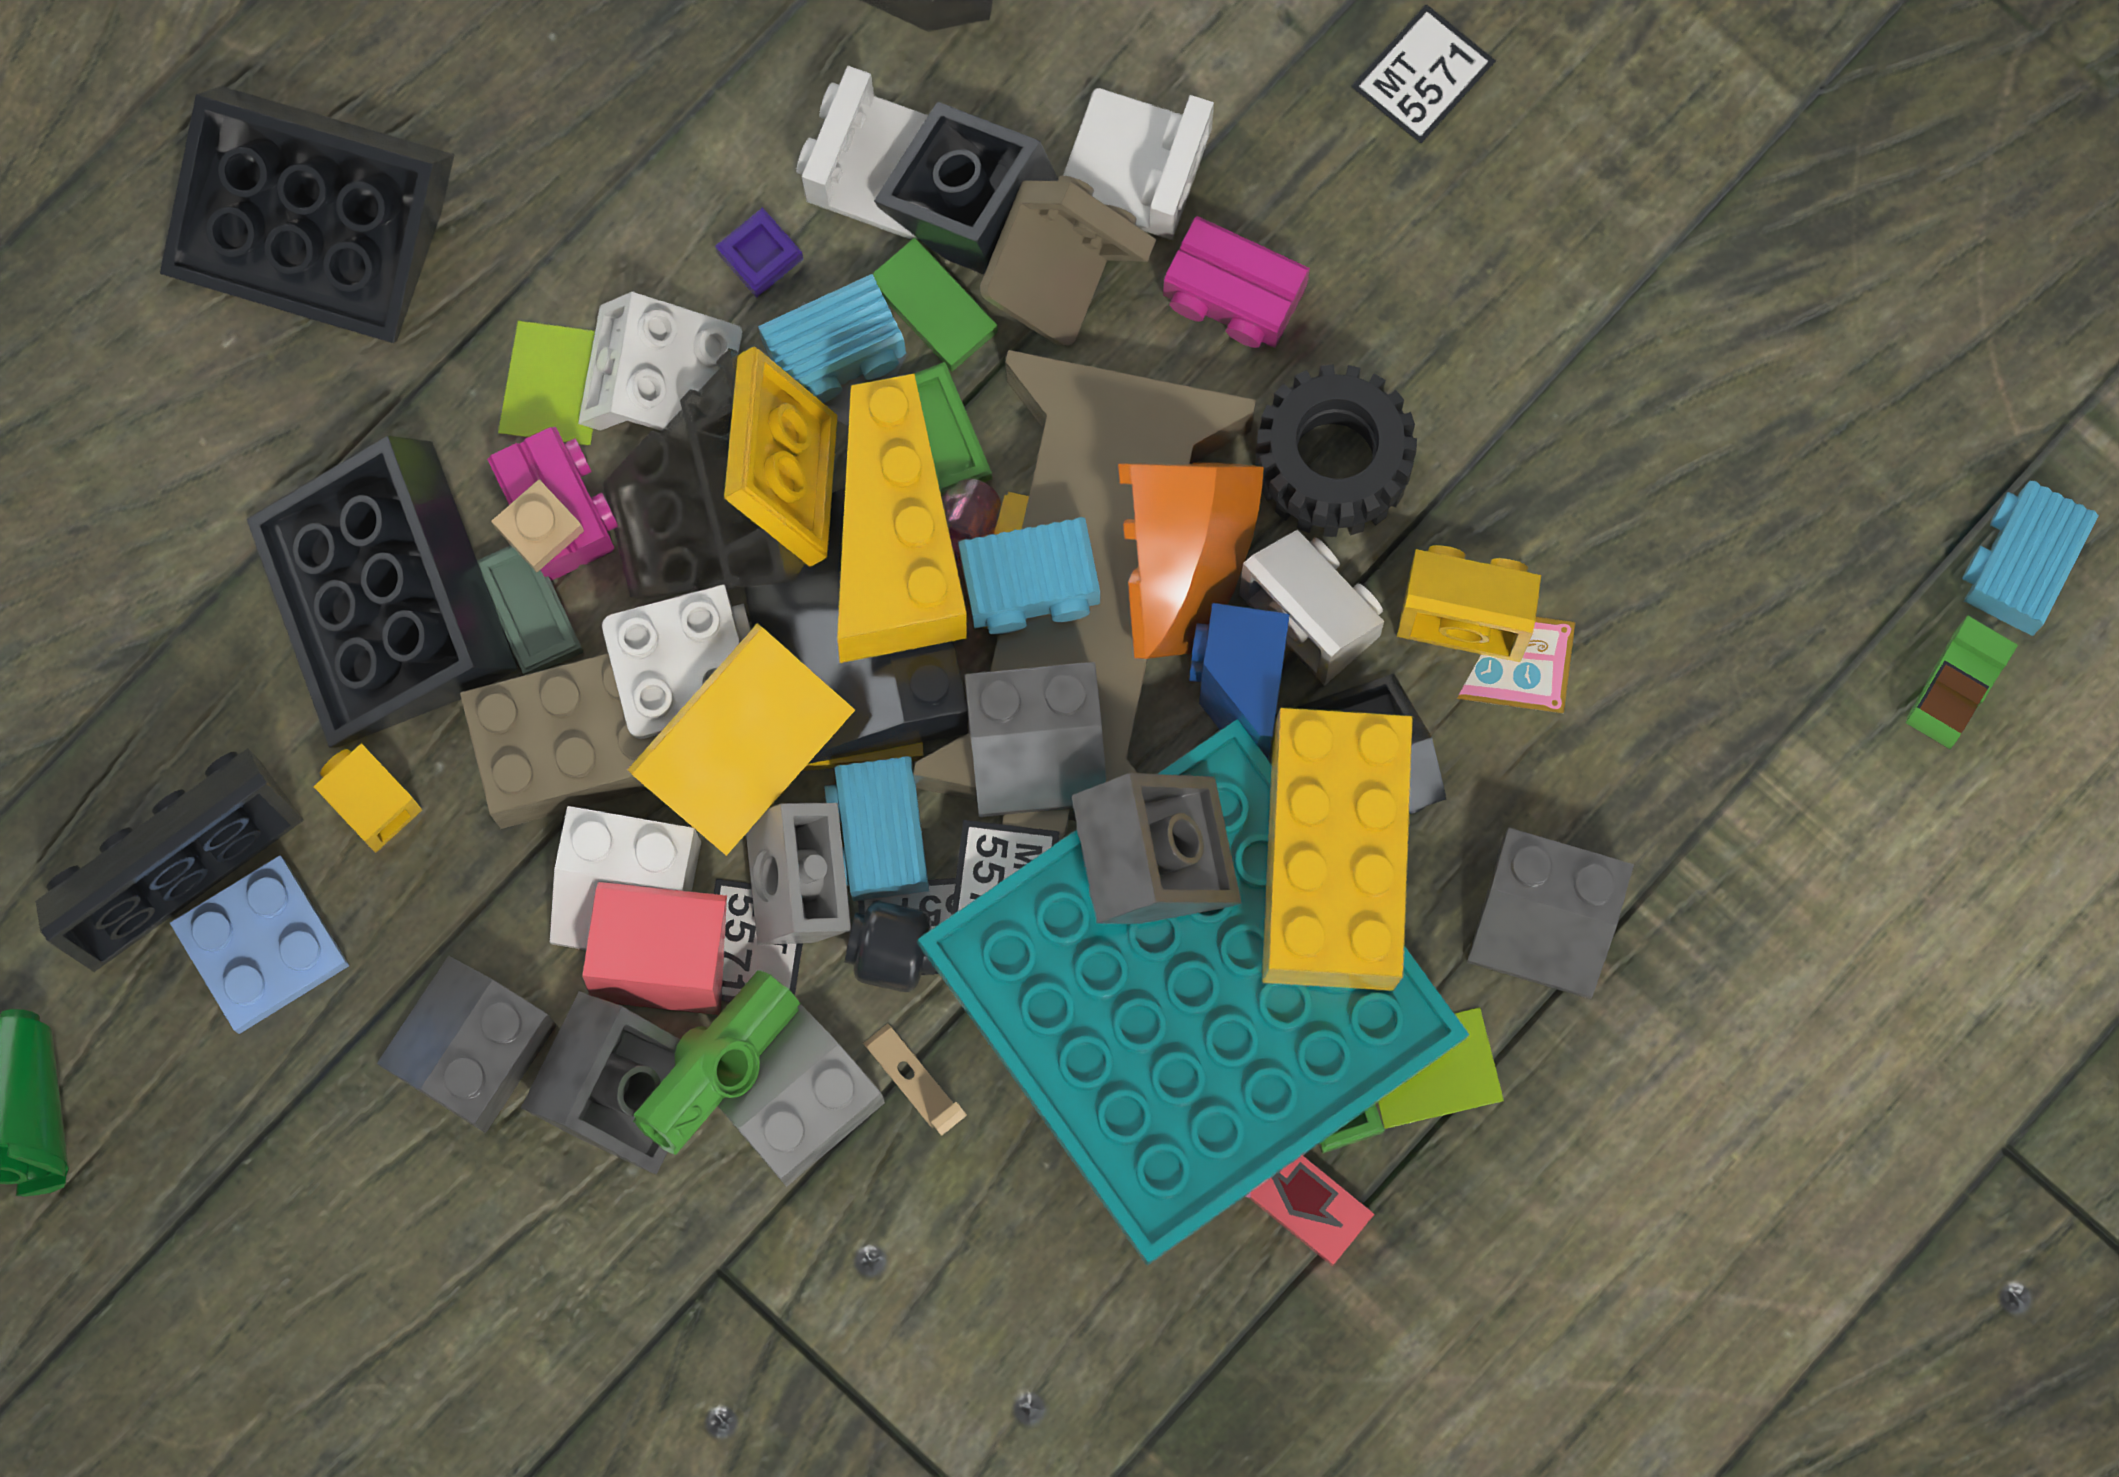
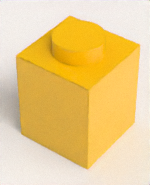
(366, 796)

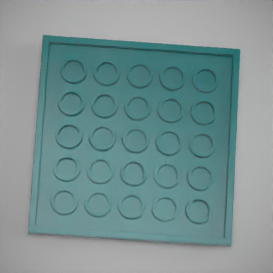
(1158, 1040)

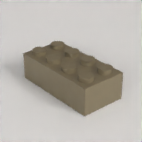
(552, 741)

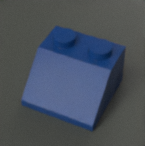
(1241, 668)

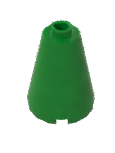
(30, 1107)

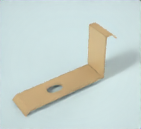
(922, 1088)

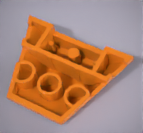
(1190, 546)

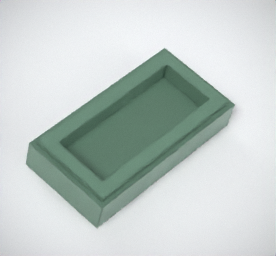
(528, 611)

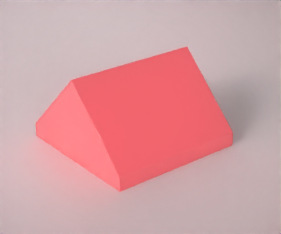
(656, 948)

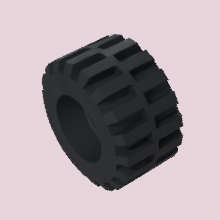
(1344, 402)

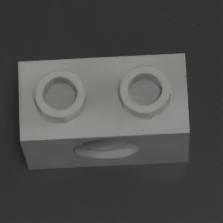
(798, 874)

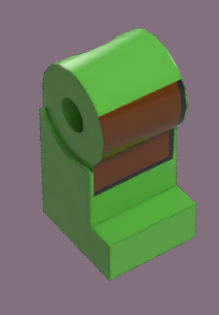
(1960, 681)

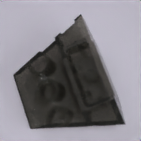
(672, 509)

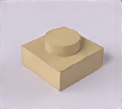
(537, 525)

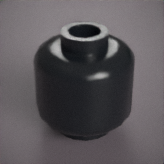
(886, 946)

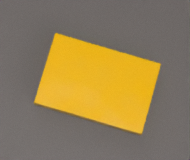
(781, 456)
(741, 739)

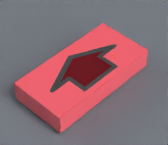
(1313, 1208)

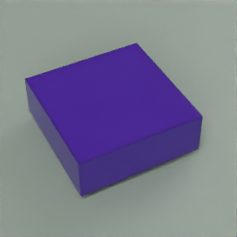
(759, 252)

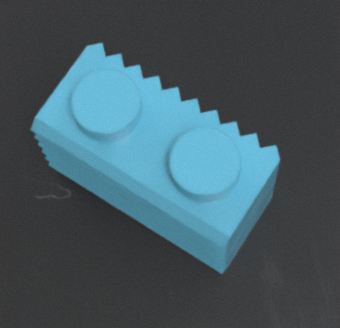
(836, 339)
(2029, 557)
(1030, 575)
(880, 828)

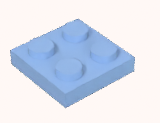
(259, 944)

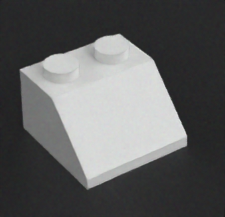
(1327, 616)
(615, 851)

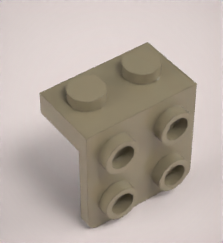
(1056, 254)

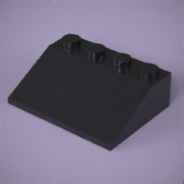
(304, 212)
(380, 590)
(895, 695)
(165, 861)

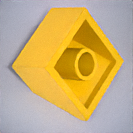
(1470, 603)

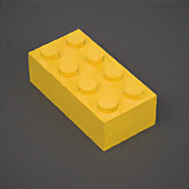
(1337, 849)

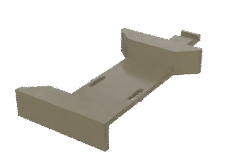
(1089, 427)

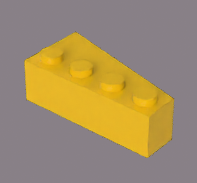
(896, 544)

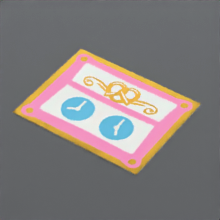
(1536, 681)

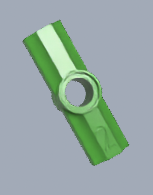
(716, 1062)

